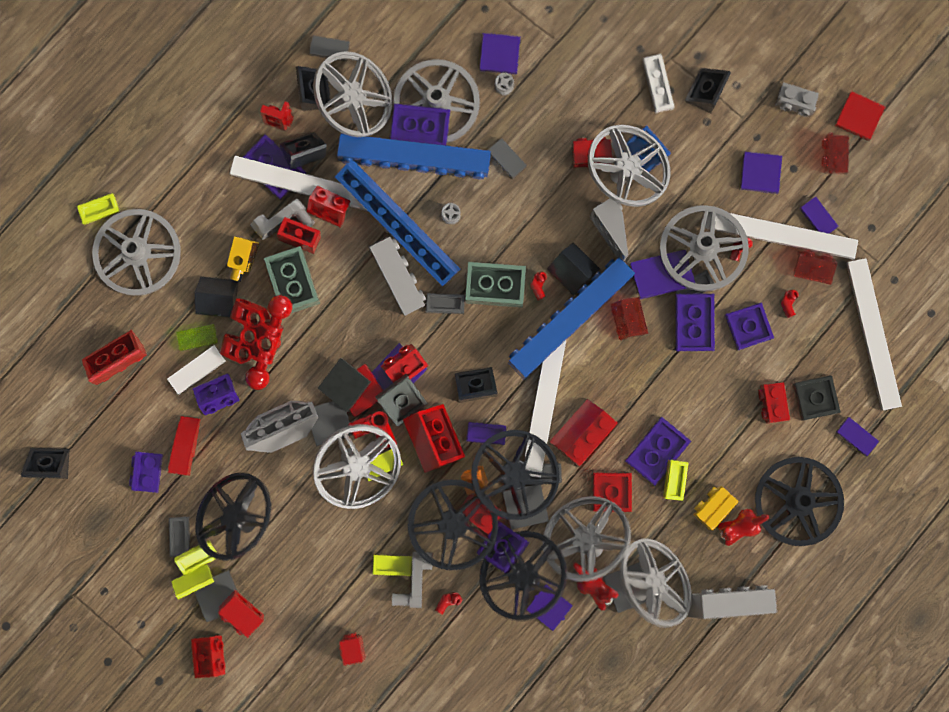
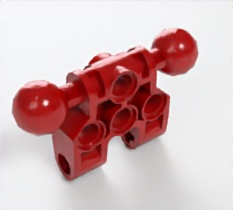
(257, 348)

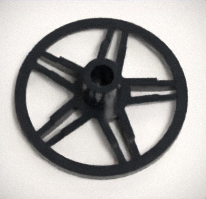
(515, 474)
(799, 501)
(234, 517)
(452, 525)
(524, 577)

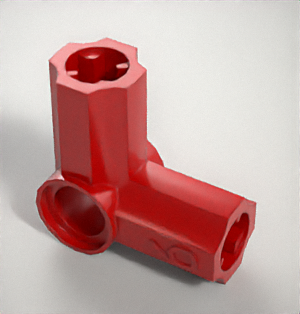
(369, 420)

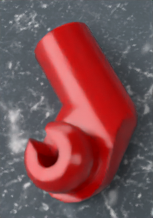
(537, 283)
(787, 302)
(448, 600)

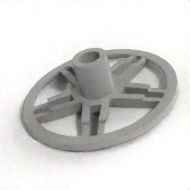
(351, 94)
(439, 97)
(628, 166)
(704, 248)
(136, 252)
(356, 465)
(589, 538)
(653, 584)

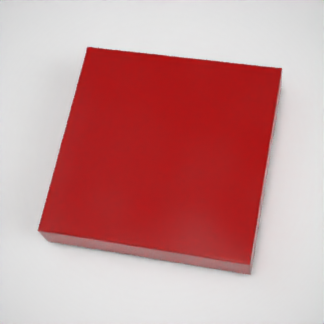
(860, 116)
(368, 398)
(613, 487)

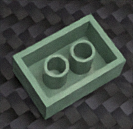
(292, 278)
(495, 284)

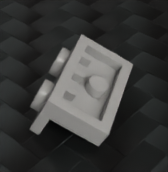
(797, 99)

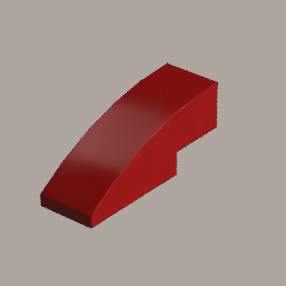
(184, 446)

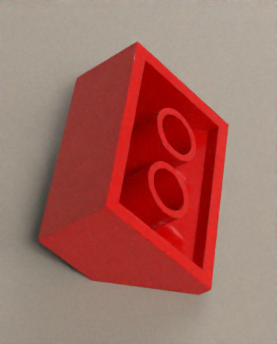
(113, 358)
(583, 432)
(434, 438)

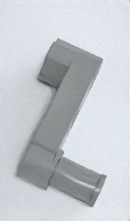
(266, 227)
(414, 599)

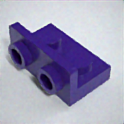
(215, 394)
(146, 472)

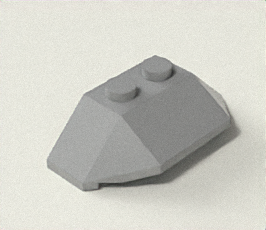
(280, 426)

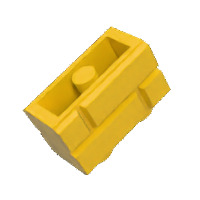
(715, 507)

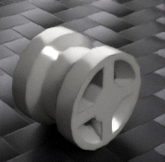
(506, 80)
(450, 209)

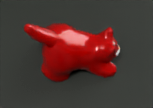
(744, 525)
(597, 589)

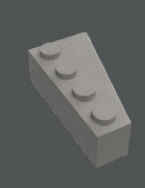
(396, 275)
(732, 603)

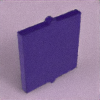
(555, 615)

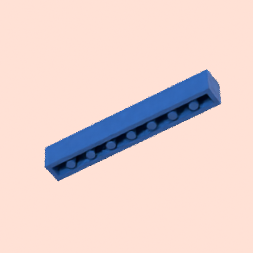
(414, 155)
(397, 223)
(571, 318)

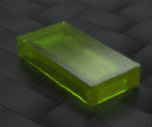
(197, 337)

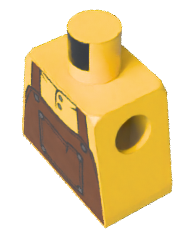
(242, 249)

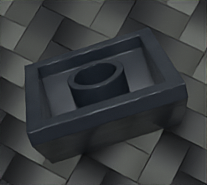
(305, 82)
(707, 88)
(303, 150)
(573, 268)
(215, 296)
(476, 384)
(46, 463)

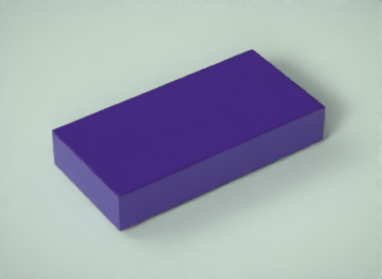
(818, 216)
(481, 432)
(857, 436)

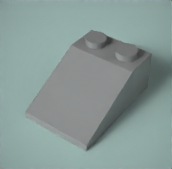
(610, 223)

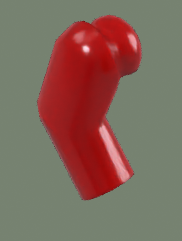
(735, 254)

